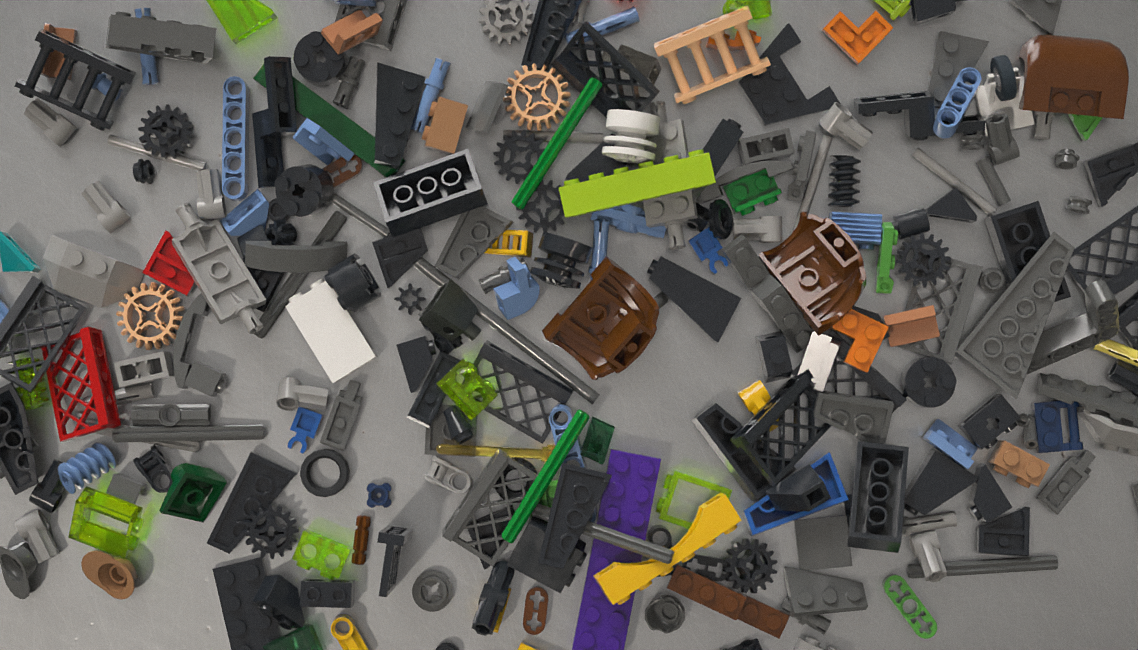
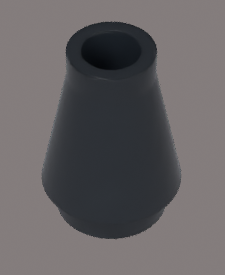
(458, 426)

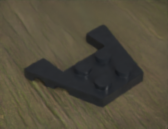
(775, 92)

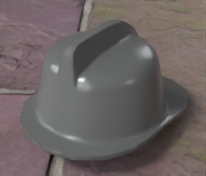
(17, 566)

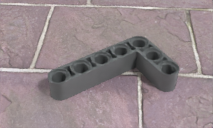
(1082, 332)

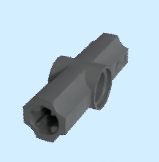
(156, 415)

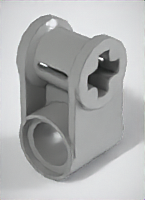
(446, 475)

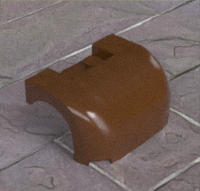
(1074, 76)

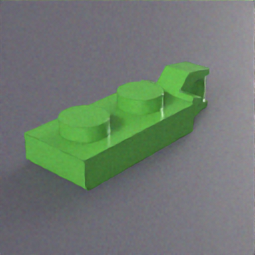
(886, 259)

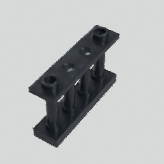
(73, 54)

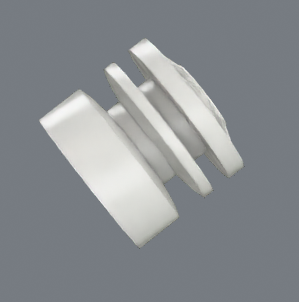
(631, 135)

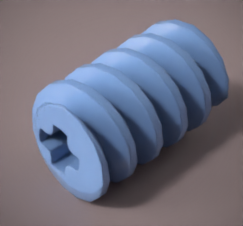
(84, 465)

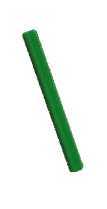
(556, 143)
(545, 476)

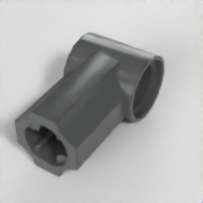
(1002, 144)

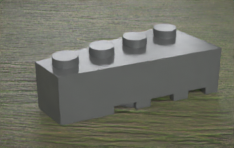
(160, 38)

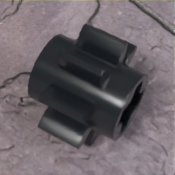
(281, 233)
(405, 293)

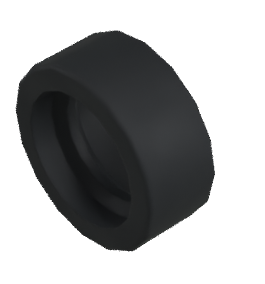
(306, 477)

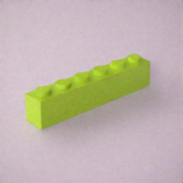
(637, 185)

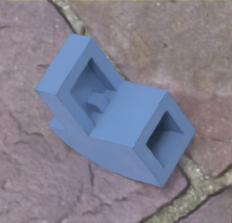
(518, 294)

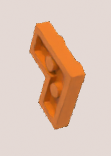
(857, 41)
(867, 338)

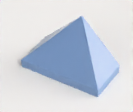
(247, 215)

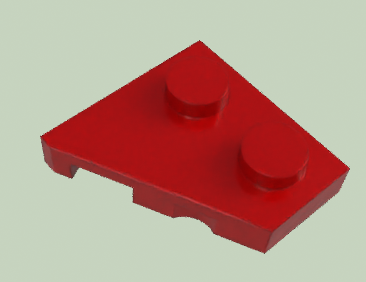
(168, 267)

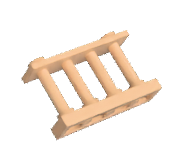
(714, 29)

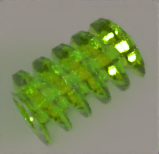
(33, 400)

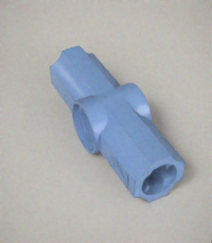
(629, 219)

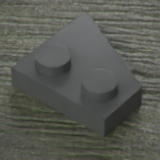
(1041, 11)

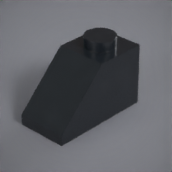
(416, 360)
(986, 496)

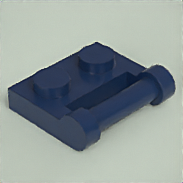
(1049, 426)

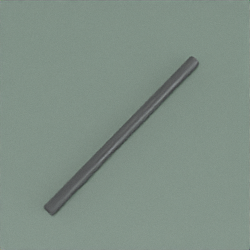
(515, 336)

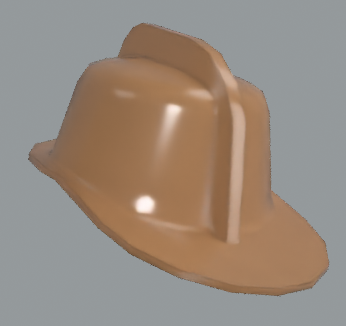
(110, 573)

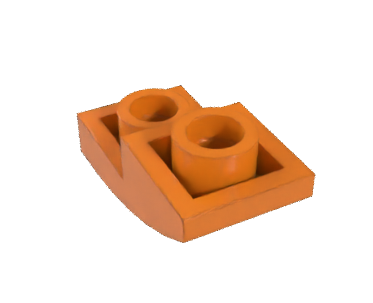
(735, 44)

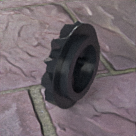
(720, 219)

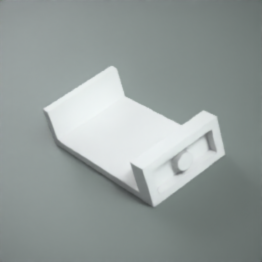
(330, 331)

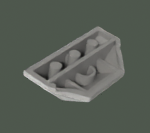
(89, 273)
(1111, 432)

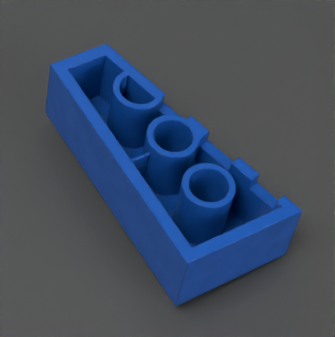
(764, 517)

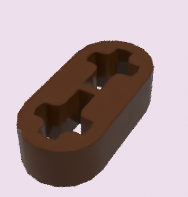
(345, 176)
(529, 609)

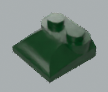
(192, 492)

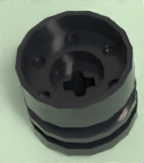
(561, 260)

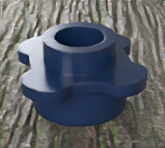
(384, 500)

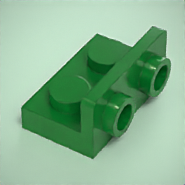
(751, 191)

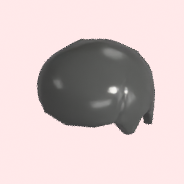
(665, 614)

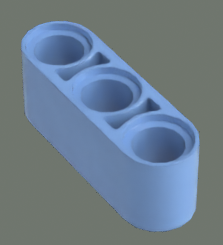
(961, 93)

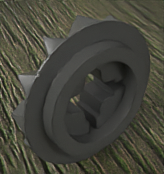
(420, 592)

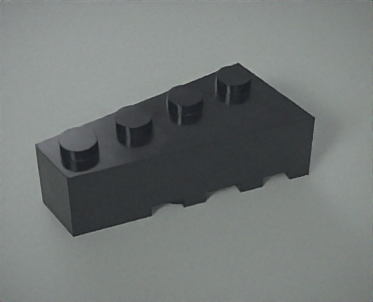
(718, 429)

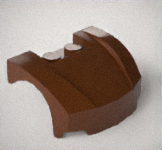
(818, 270)
(606, 322)

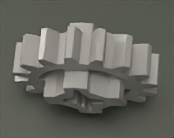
(498, 27)

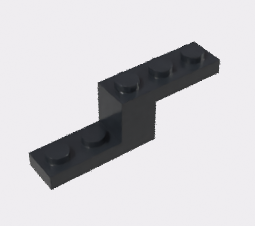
(918, 113)
(275, 121)

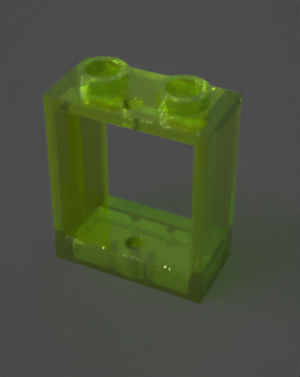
(670, 484)
(102, 537)

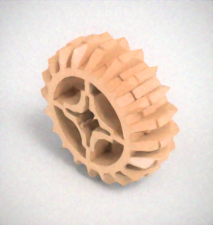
(526, 90)
(143, 324)

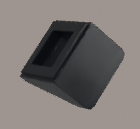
(255, 234)

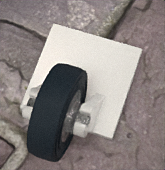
(1003, 94)

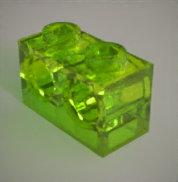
(463, 393)
(324, 547)

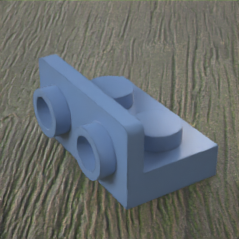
(321, 143)
(950, 443)

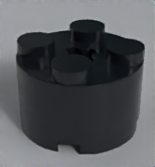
(318, 73)
(291, 194)
(353, 283)
(942, 382)

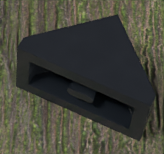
(952, 207)

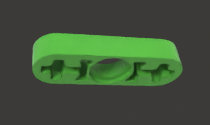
(915, 625)

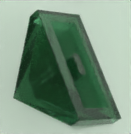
(597, 440)

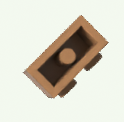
(445, 125)
(1018, 463)

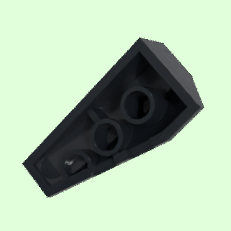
(16, 448)

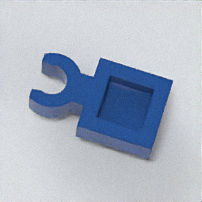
(706, 247)
(306, 425)

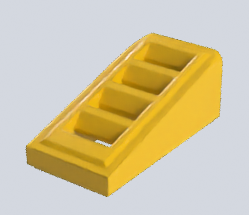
(526, 246)

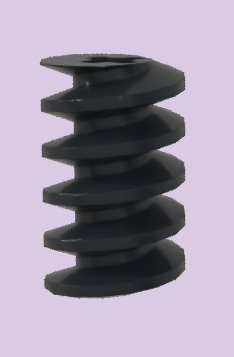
(844, 181)

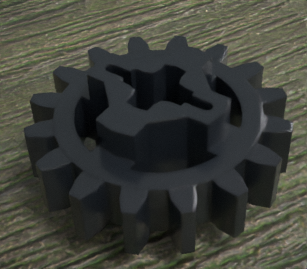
(165, 143)
(513, 147)
(554, 206)
(934, 255)
(281, 530)
(746, 574)

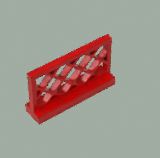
(100, 383)

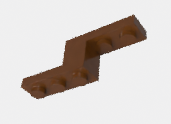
(727, 601)

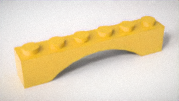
(711, 520)

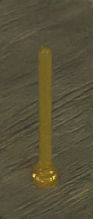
(487, 451)

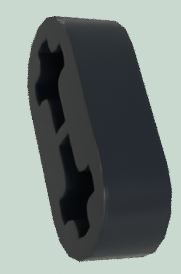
(708, 561)

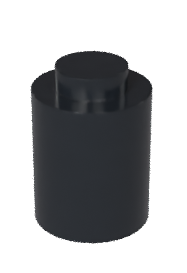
(911, 223)

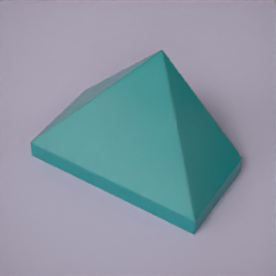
(14, 257)

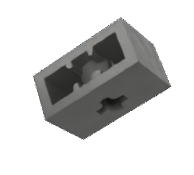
(766, 146)

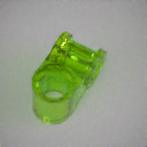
(758, 8)

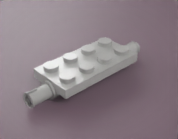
(673, 208)
(218, 270)

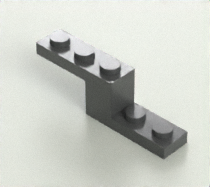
(768, 293)

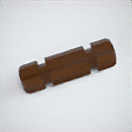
(361, 539)

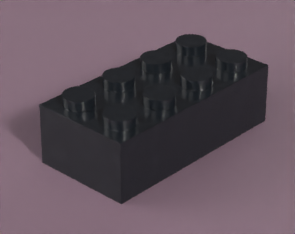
(430, 193)
(1017, 238)
(878, 497)

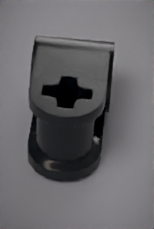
(153, 466)

